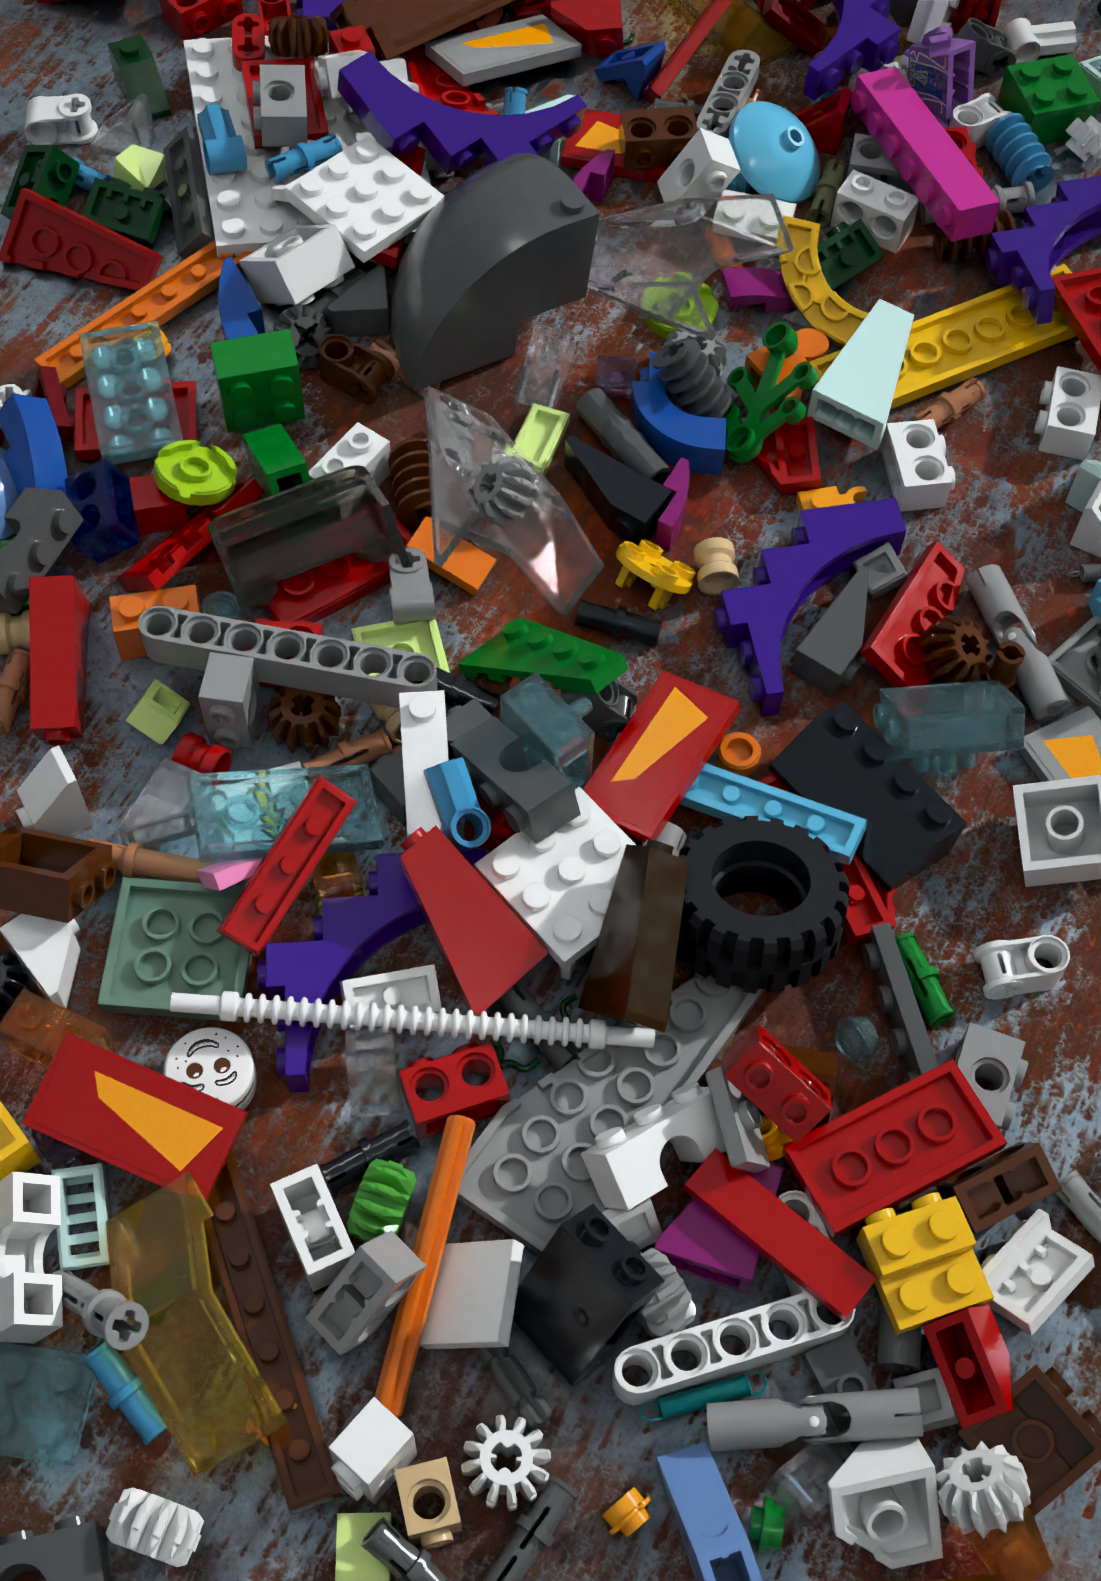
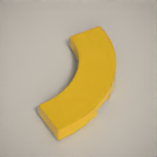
(809, 289)

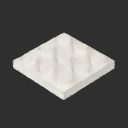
(366, 196)
(562, 881)

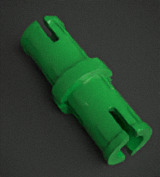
(924, 981)

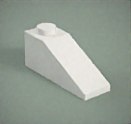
(422, 747)

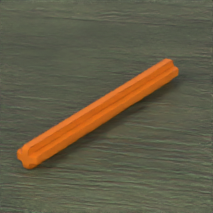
(429, 1248)

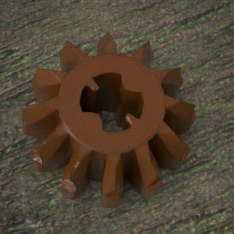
(298, 36)
(955, 650)
(303, 718)

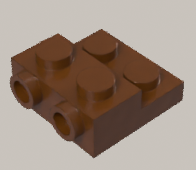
(1044, 1434)

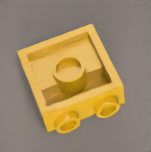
(923, 1262)

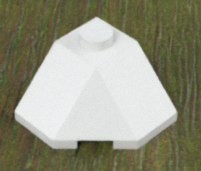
(888, 1502)

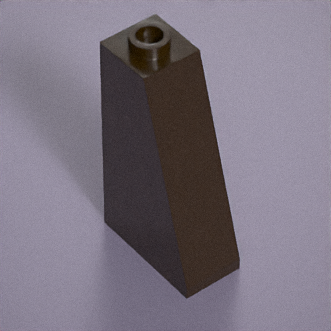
(639, 939)

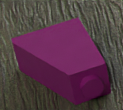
(708, 1248)

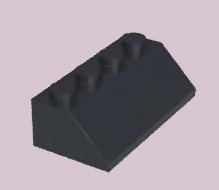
(855, 771)

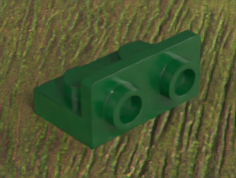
(44, 171)
(126, 210)
(847, 253)

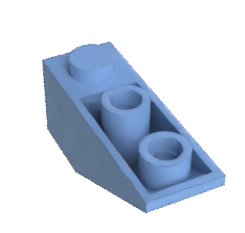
(706, 1517)

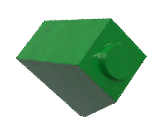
(275, 460)

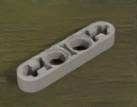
(729, 98)

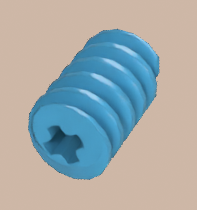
(1019, 152)

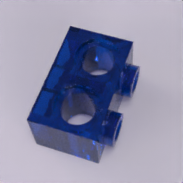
(106, 505)

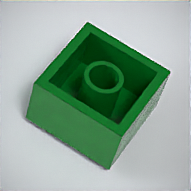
(1048, 95)
(258, 380)

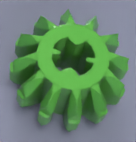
(381, 1200)

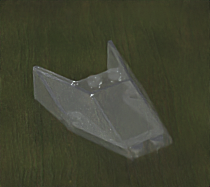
(663, 253)
(543, 544)

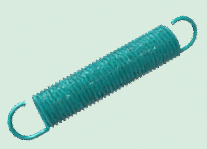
(698, 1397)

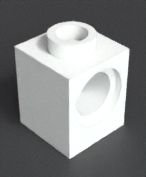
(328, 70)

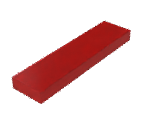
(685, 49)
(286, 866)
(780, 1234)

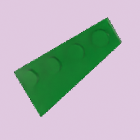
(556, 656)

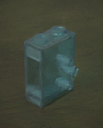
(950, 722)
(550, 728)

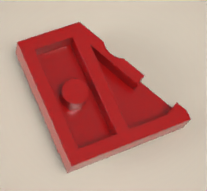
(791, 457)

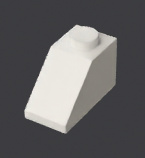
(53, 797)
(47, 953)

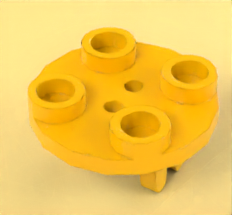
(647, 563)

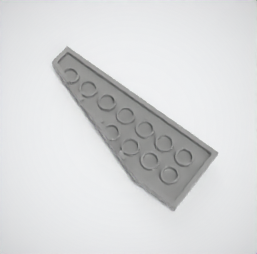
(528, 1160)

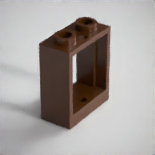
(52, 873)

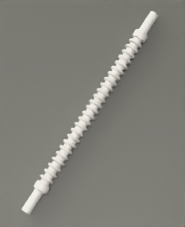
(230, 1007)

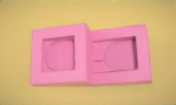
(227, 873)

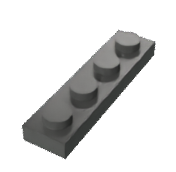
(188, 193)
(897, 999)

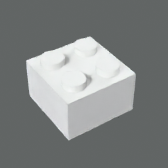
(298, 265)
(1059, 830)

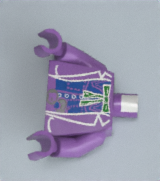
(941, 71)

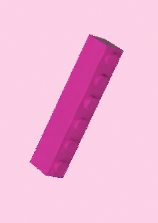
(924, 154)

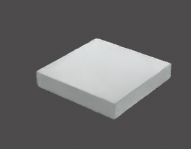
(474, 1295)

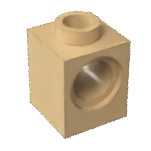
(423, 1479)

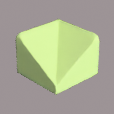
(140, 167)
(158, 712)

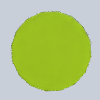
(195, 473)

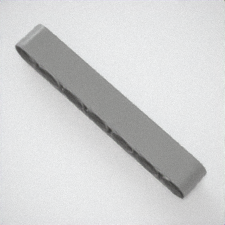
(272, 644)

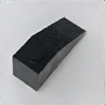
(619, 494)

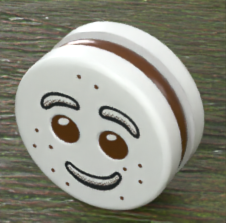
(214, 1064)

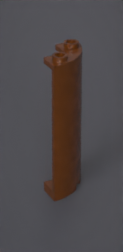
(405, 24)

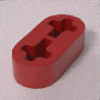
(247, 43)

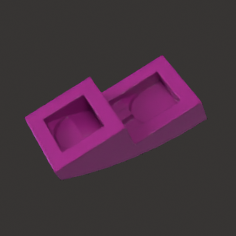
(596, 176)
(756, 286)
(672, 518)

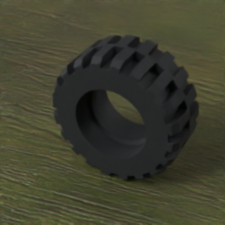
(752, 948)

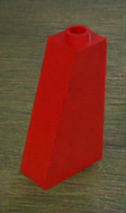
(57, 658)
(471, 924)

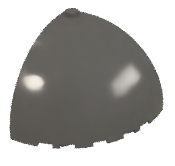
(485, 259)

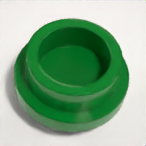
(767, 1525)

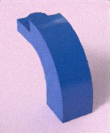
(673, 431)

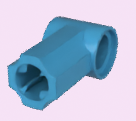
(221, 147)
(456, 799)

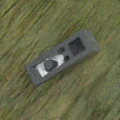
(833, 646)

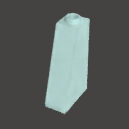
(862, 379)

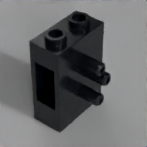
(584, 1293)

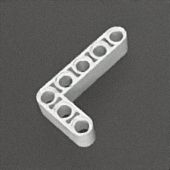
(749, 1326)

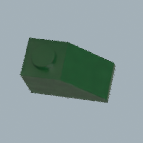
(137, 73)

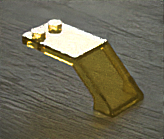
(191, 1351)

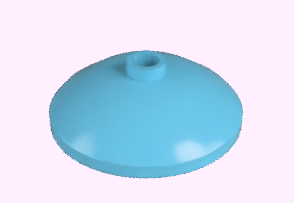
(775, 151)

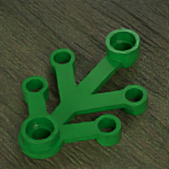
(747, 439)

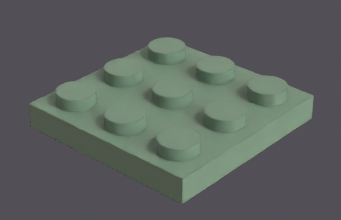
(169, 944)

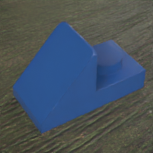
(634, 65)

